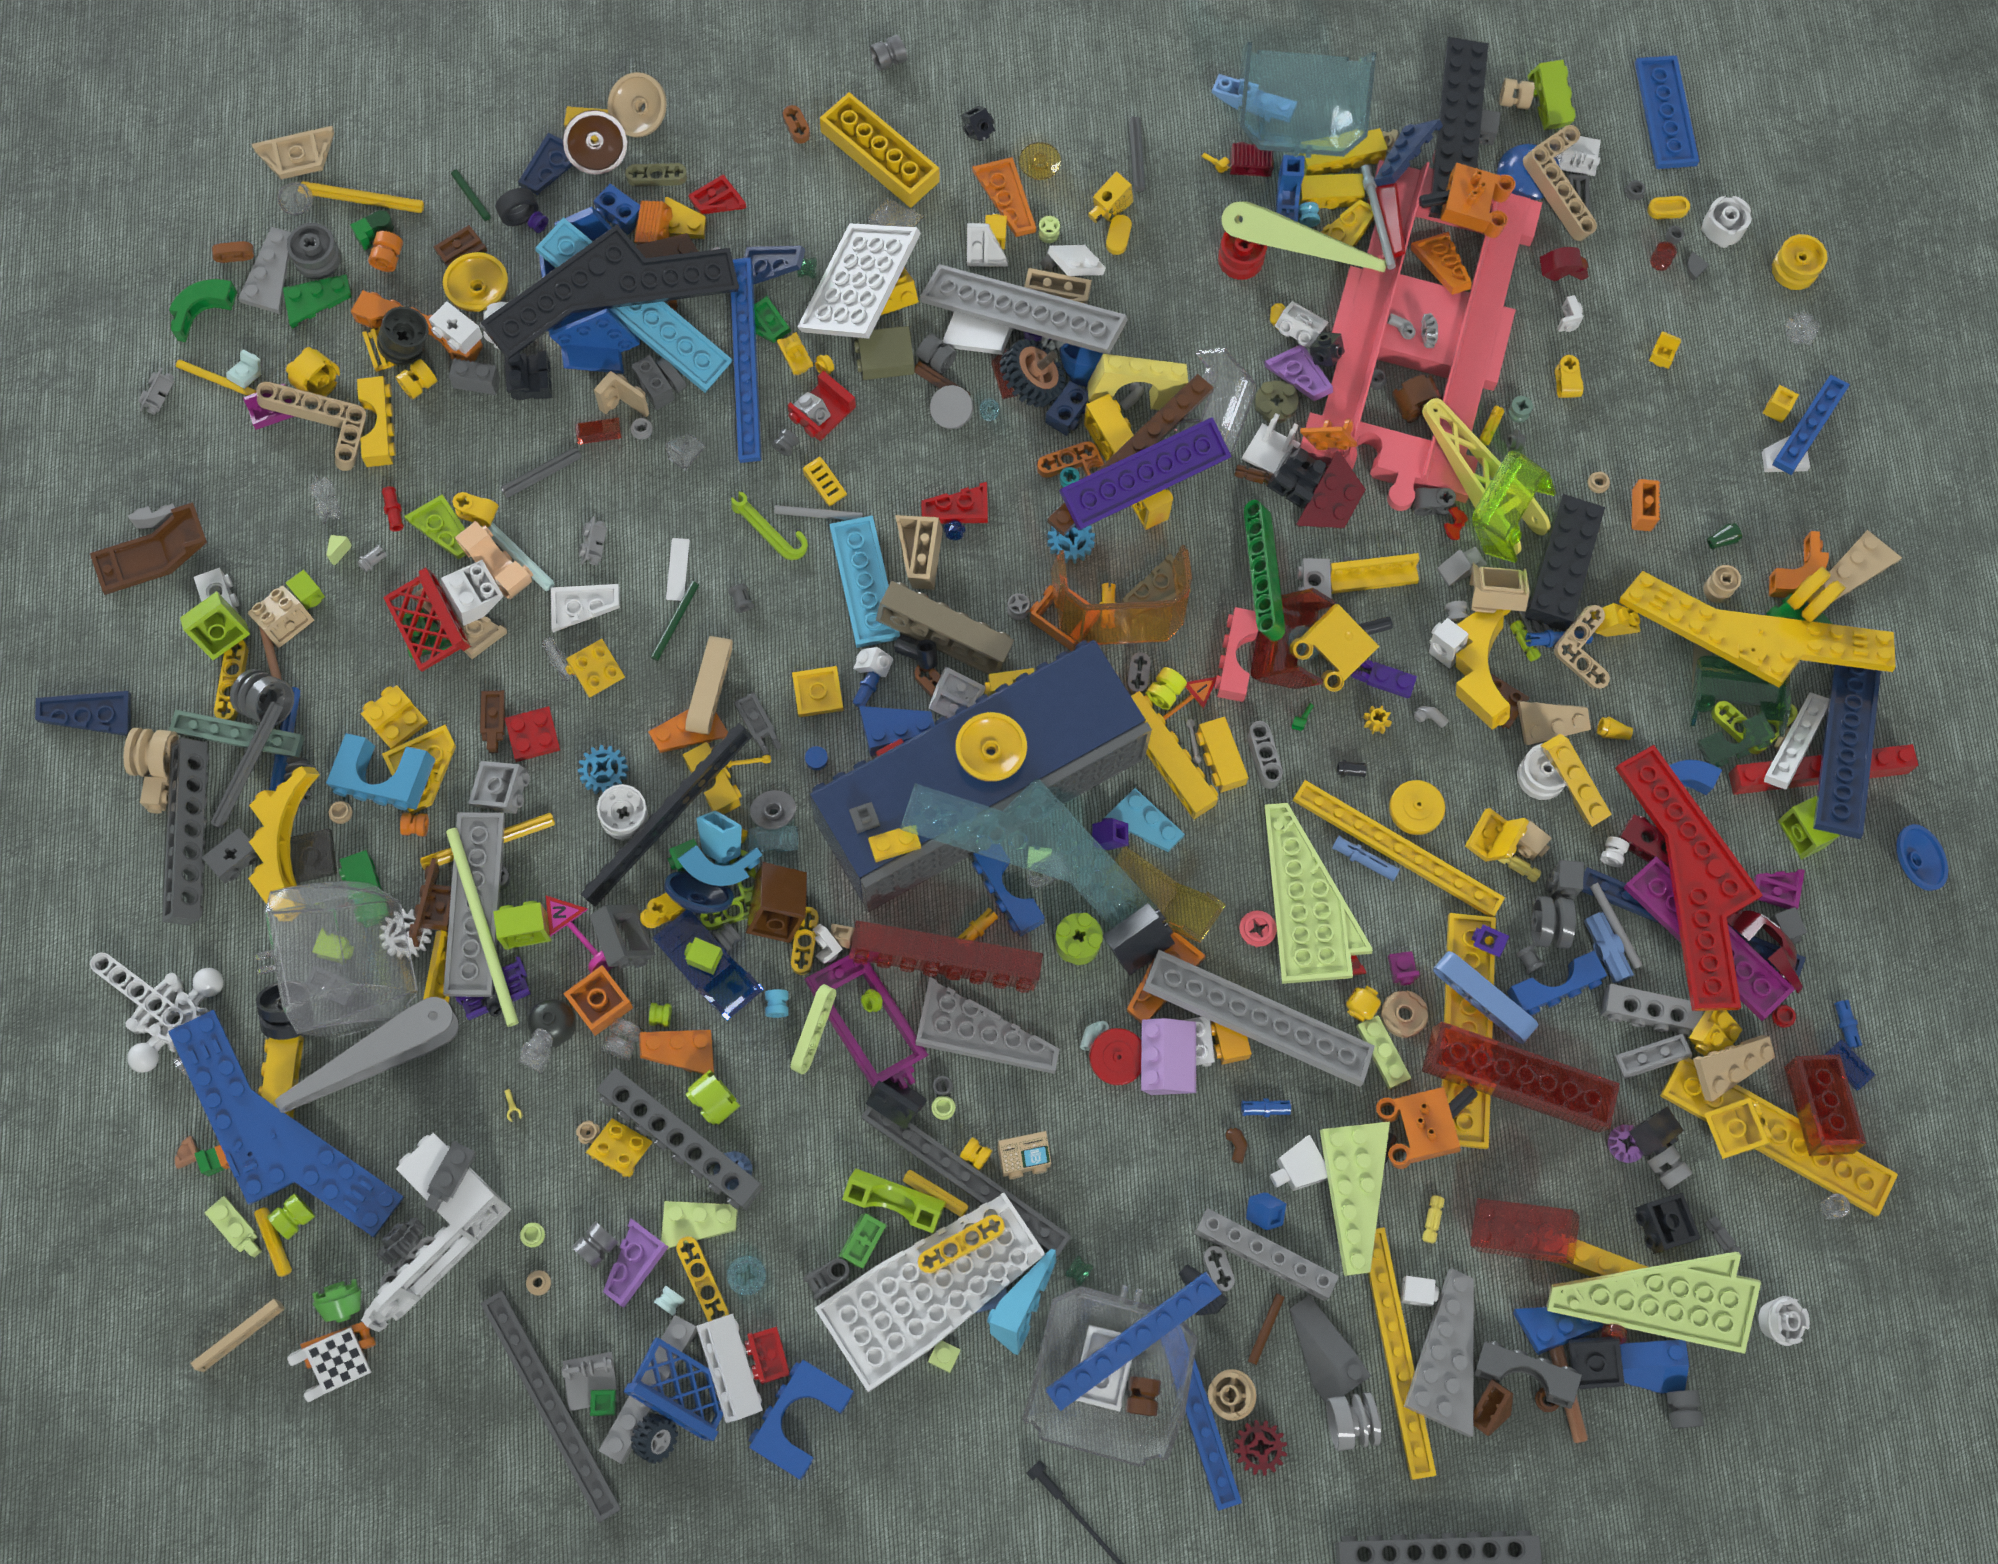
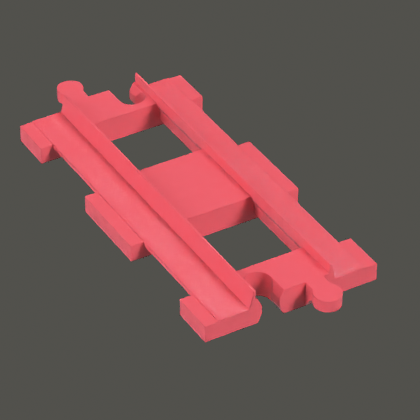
(1467, 352)

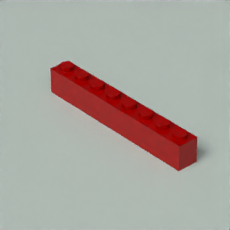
(1884, 763)

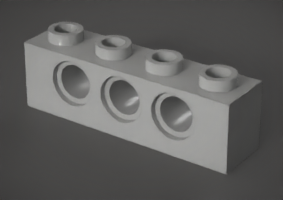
(1663, 1005)

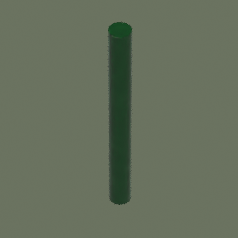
(673, 623)

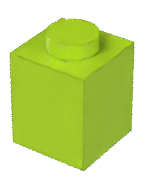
(305, 590)
(703, 955)

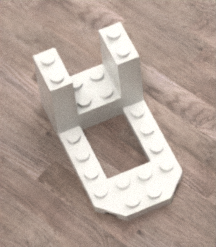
(470, 1213)

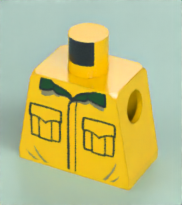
(1111, 198)

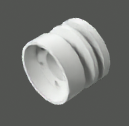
(616, 801)

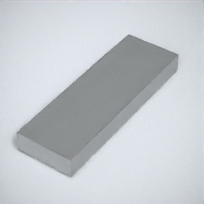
(1653, 1056)

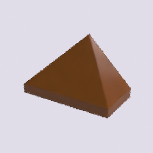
(1493, 1408)

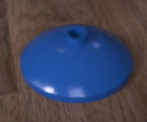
(1512, 165)
(1922, 857)

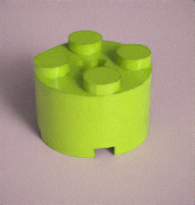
(1073, 950)
(713, 1098)

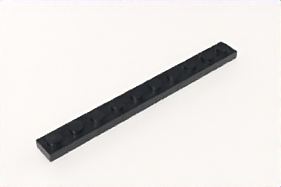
(666, 814)

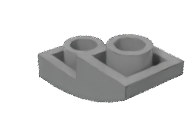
(145, 518)

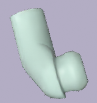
(1091, 1033)

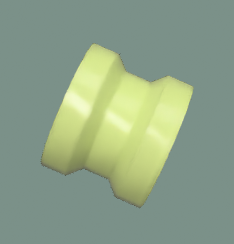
(1049, 223)

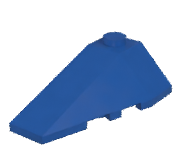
(1656, 1365)

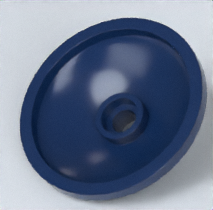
(697, 895)

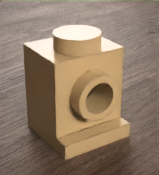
(155, 794)

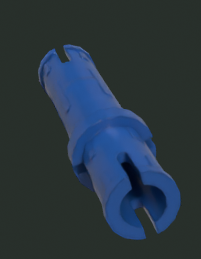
(1549, 638)

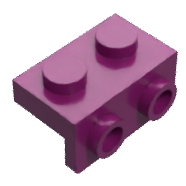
(263, 417)

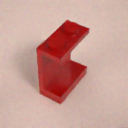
(837, 400)

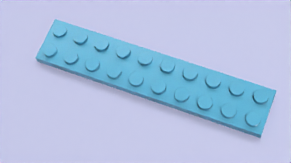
(651, 322)

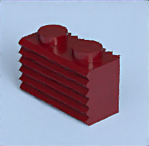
(1250, 161)

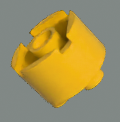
(313, 372)

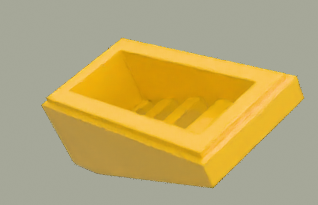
(809, 472)

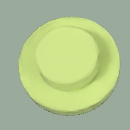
(943, 1107)
(532, 1235)

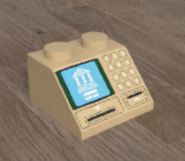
(1024, 1155)

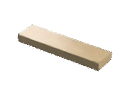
(238, 1335)

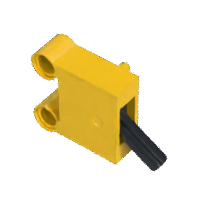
(1341, 643)

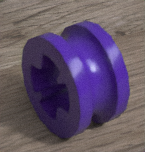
(538, 222)

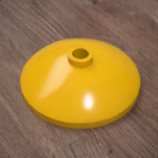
(475, 272)
(996, 733)

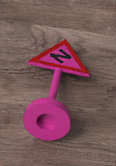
(562, 914)

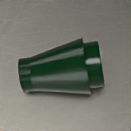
(1725, 536)

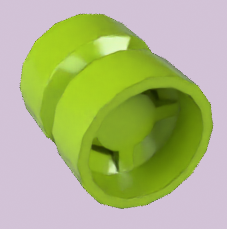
(288, 1218)

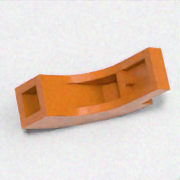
(1785, 581)

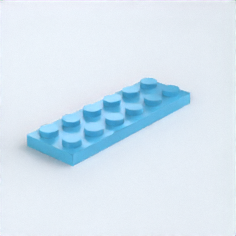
(862, 578)

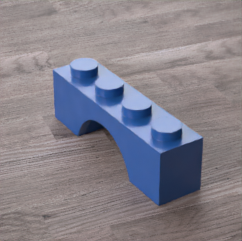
(1022, 913)
(1582, 973)

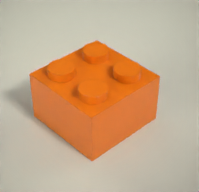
(598, 1000)

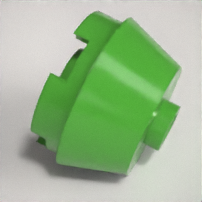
(338, 1301)

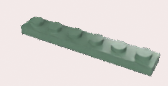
(234, 733)

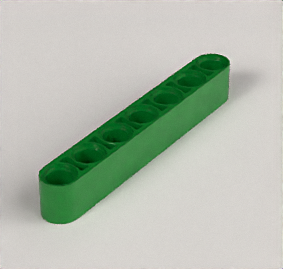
(1264, 570)

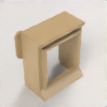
(1499, 589)

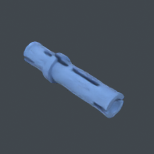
(1365, 858)

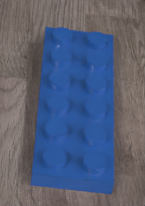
(1666, 112)

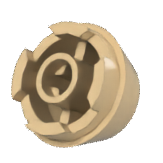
(1232, 1395)

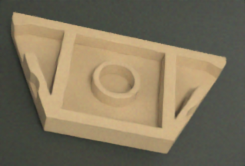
(296, 153)

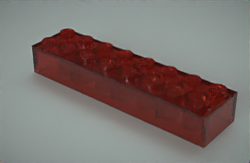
(945, 956)
(1521, 1077)

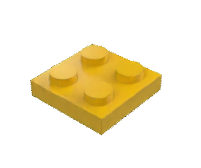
(817, 691)

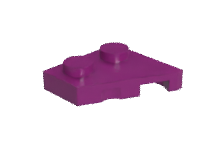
(1781, 888)

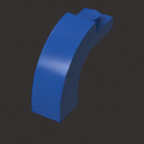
(1289, 186)
(1696, 774)

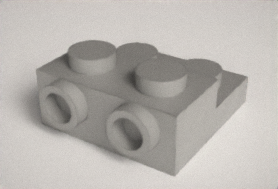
(499, 787)

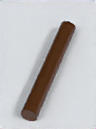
(1266, 1329)

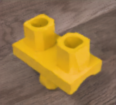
(795, 354)

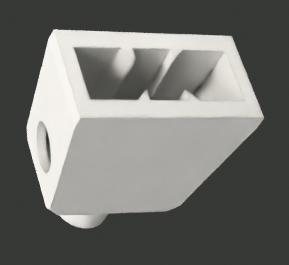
(1300, 1166)

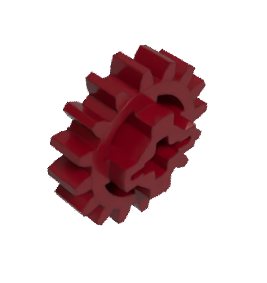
(1261, 1460)

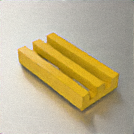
(374, 334)

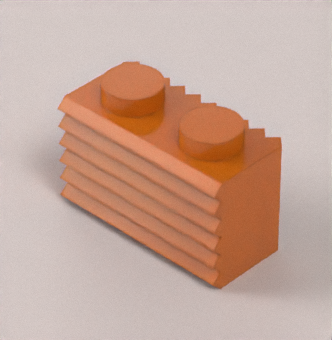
(652, 222)
(1645, 505)

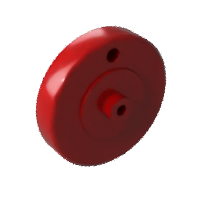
(1116, 1056)

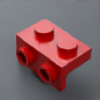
(767, 1355)

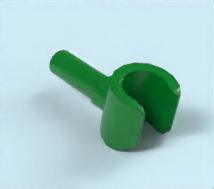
(1298, 722)

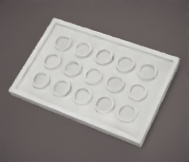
(859, 280)

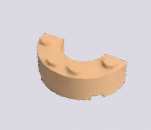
(478, 545)

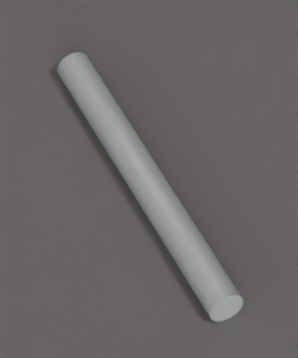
(817, 513)
(1615, 924)

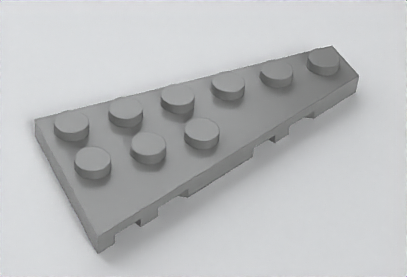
(972, 1030)
(1445, 1368)

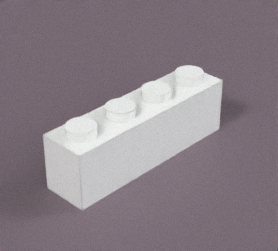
(729, 1368)

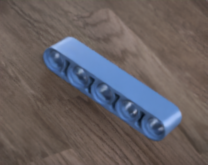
(1485, 997)

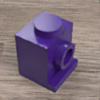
(1497, 947)

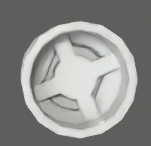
(1614, 852)

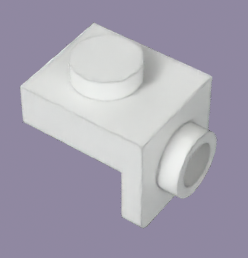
(1573, 315)
(873, 661)

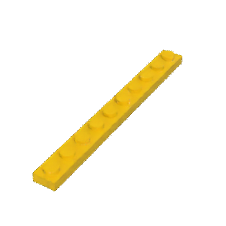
(1398, 849)
(1398, 1358)

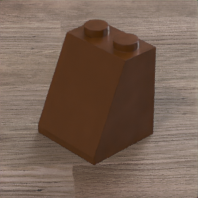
(777, 902)

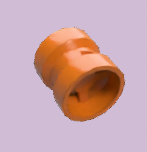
(414, 824)

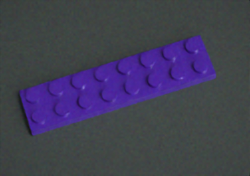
(1145, 473)

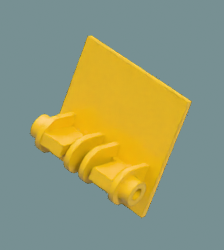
(594, 668)
(619, 1147)

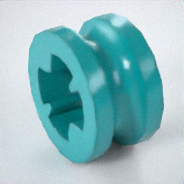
(1068, 471)

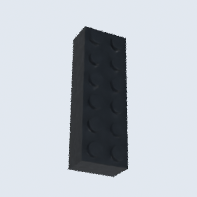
(1564, 562)

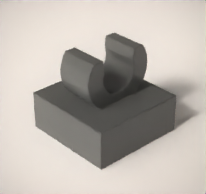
(864, 817)

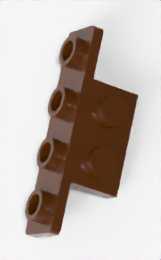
(433, 906)

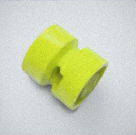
(1166, 688)

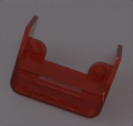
(1272, 659)

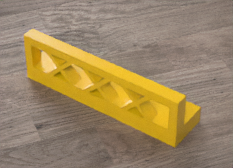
(1374, 573)

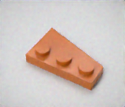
(673, 736)
(681, 1049)

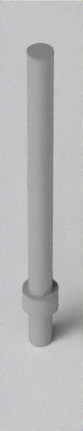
(1370, 185)

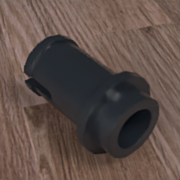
(1351, 769)

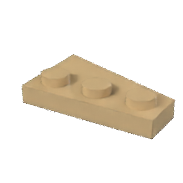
(1545, 721)

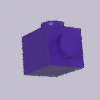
(1111, 833)

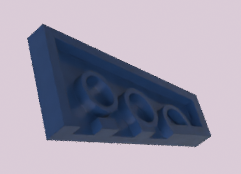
(1405, 149)

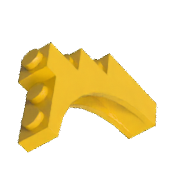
(272, 842)

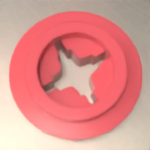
(1261, 919)

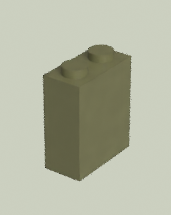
(885, 353)

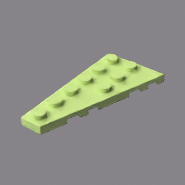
(1355, 1176)

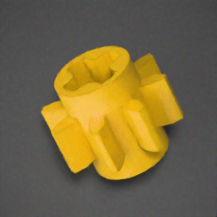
(1376, 725)

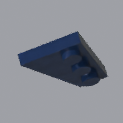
(546, 165)

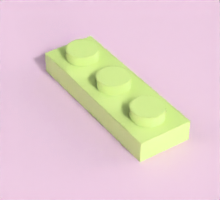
(1384, 1054)

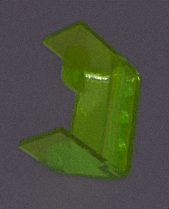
(1505, 503)

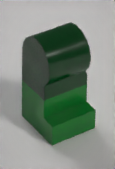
(367, 227)

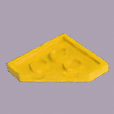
(437, 744)

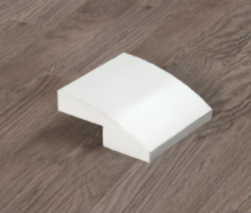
(954, 692)

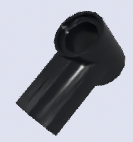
(922, 651)

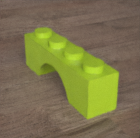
(870, 1190)

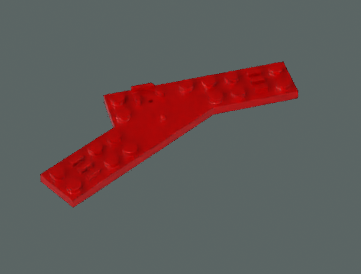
(1704, 877)

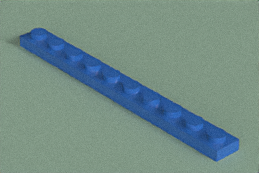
(746, 364)

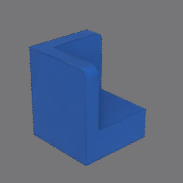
(1266, 1211)

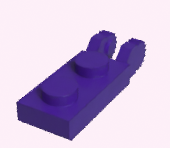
(1386, 678)

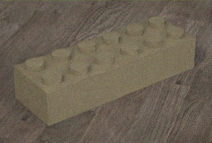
(950, 630)

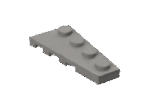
(268, 274)

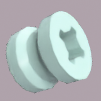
(669, 1300)

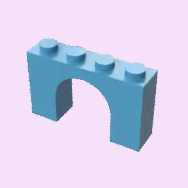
(401, 790)

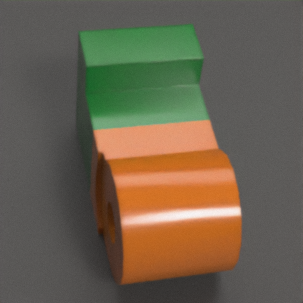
(211, 1161)

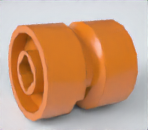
(385, 251)

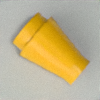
(1613, 729)

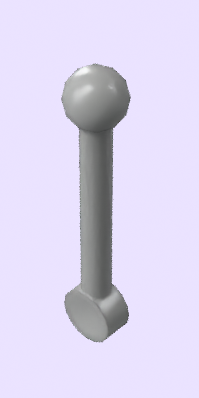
(1190, 725)

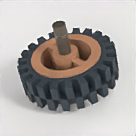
(1032, 373)

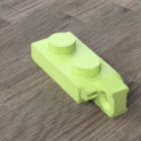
(233, 1226)

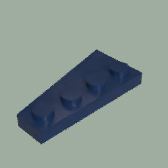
(95, 712)

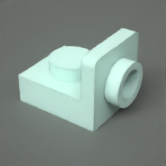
(246, 370)

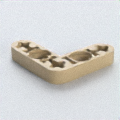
(1576, 644)

